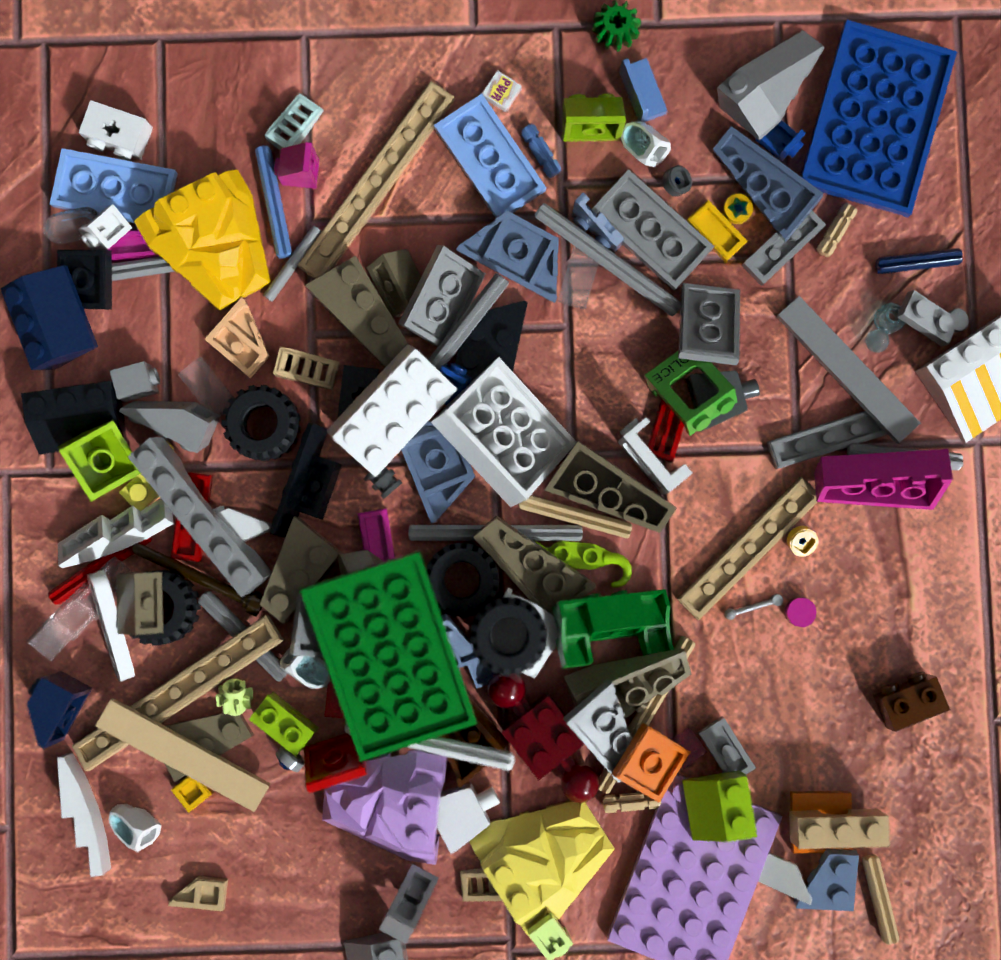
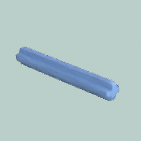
(273, 202)

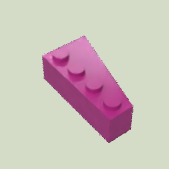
(885, 479)

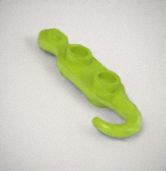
(590, 557)

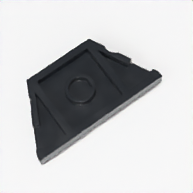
(492, 338)

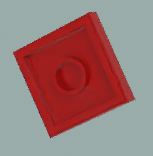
(332, 763)

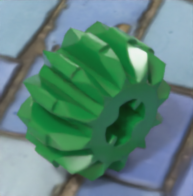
(626, 23)

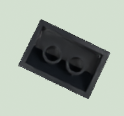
(68, 411)

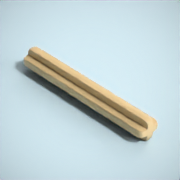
(577, 516)

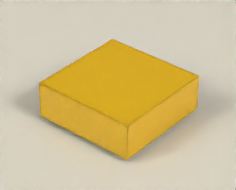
(191, 793)

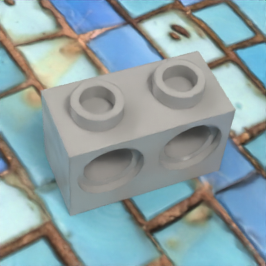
(409, 904)

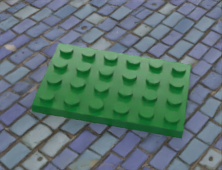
(389, 655)

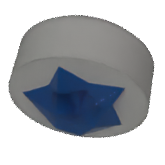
(288, 760)

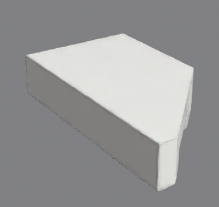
(784, 877)

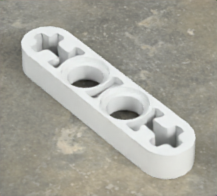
(107, 616)

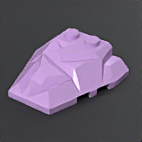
(392, 804)

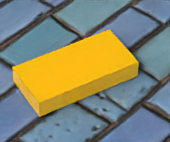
(717, 230)

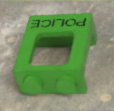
(672, 370)

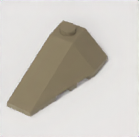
(634, 678)

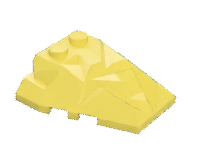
(542, 858)

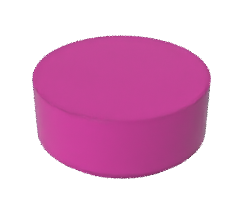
(800, 612)

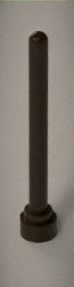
(250, 602)

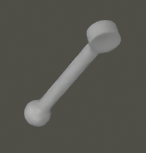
(776, 600)

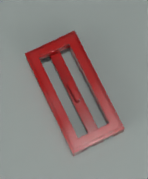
(673, 449)

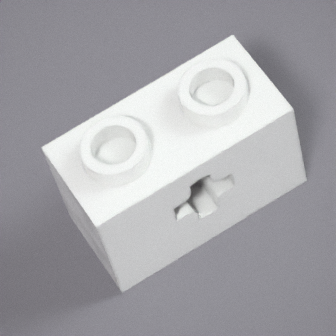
(103, 120)

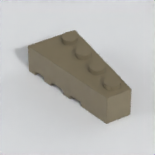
(359, 308)

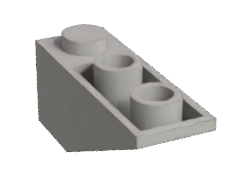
(180, 421)

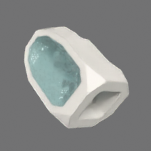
(645, 143)
(307, 670)
(134, 826)

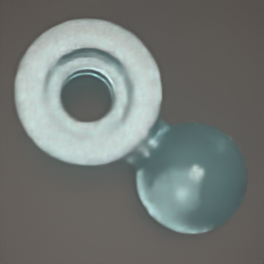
(878, 339)

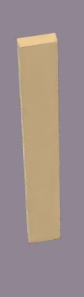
(376, 181)
(186, 687)

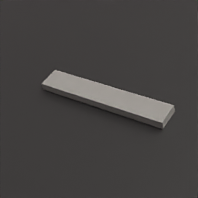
(848, 370)

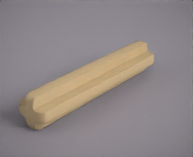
(880, 899)

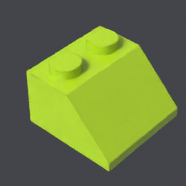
(593, 118)
(99, 459)
(719, 807)

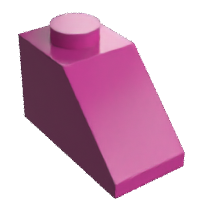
(298, 166)

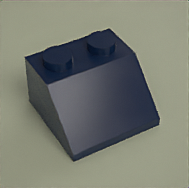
(54, 706)

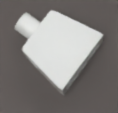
(464, 814)

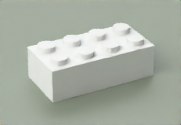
(391, 410)

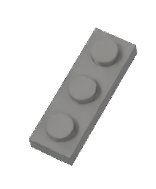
(777, 252)

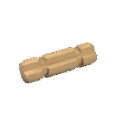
(836, 230)
(628, 802)

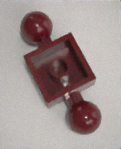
(543, 737)

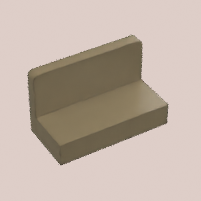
(395, 279)
(139, 603)

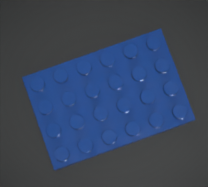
(878, 118)

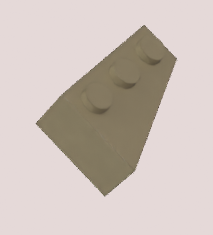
(301, 562)

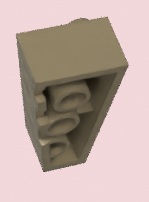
(603, 486)

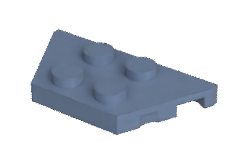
(517, 252)
(436, 470)

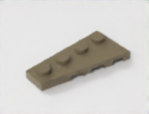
(532, 567)

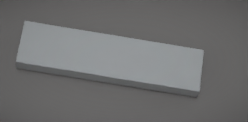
(823, 439)

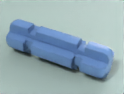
(541, 150)

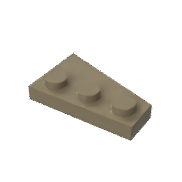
(214, 733)

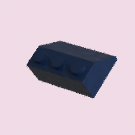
(49, 318)

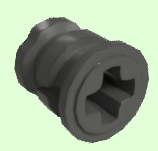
(384, 482)

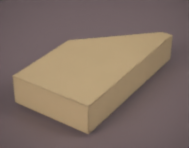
(202, 893)

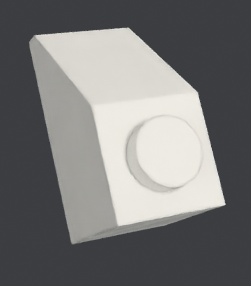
(242, 524)

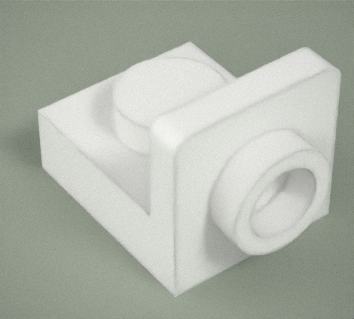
(105, 229)

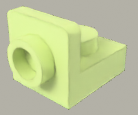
(550, 937)

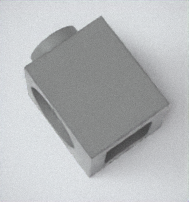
(135, 381)

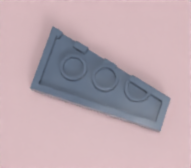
(769, 183)

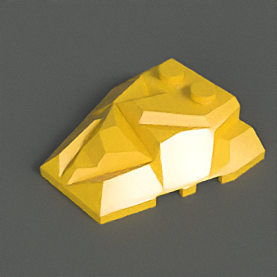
(210, 237)

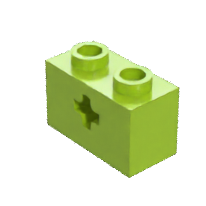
(284, 723)

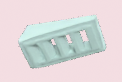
(273, 133)

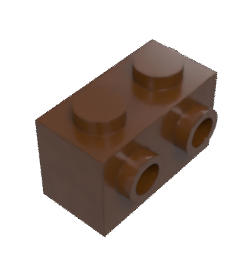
(911, 701)

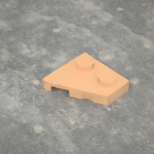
(239, 339)

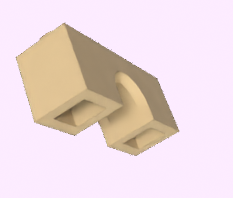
(853, 830)

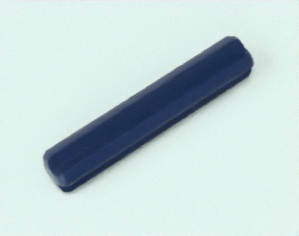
(919, 261)

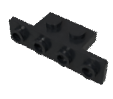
(308, 483)

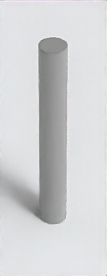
(291, 265)

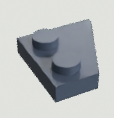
(596, 224)
(833, 881)

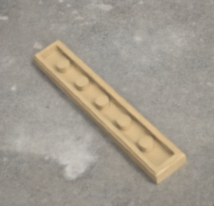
(748, 549)
(182, 754)

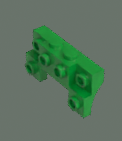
(611, 617)

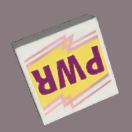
(501, 91)

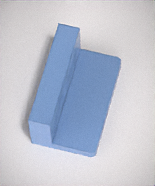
(642, 90)

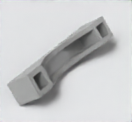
(172, 483)

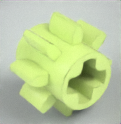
(234, 697)

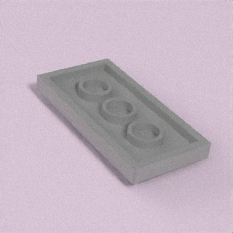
(653, 230)

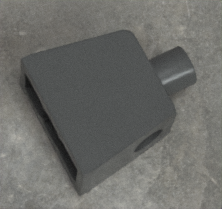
(702, 389)

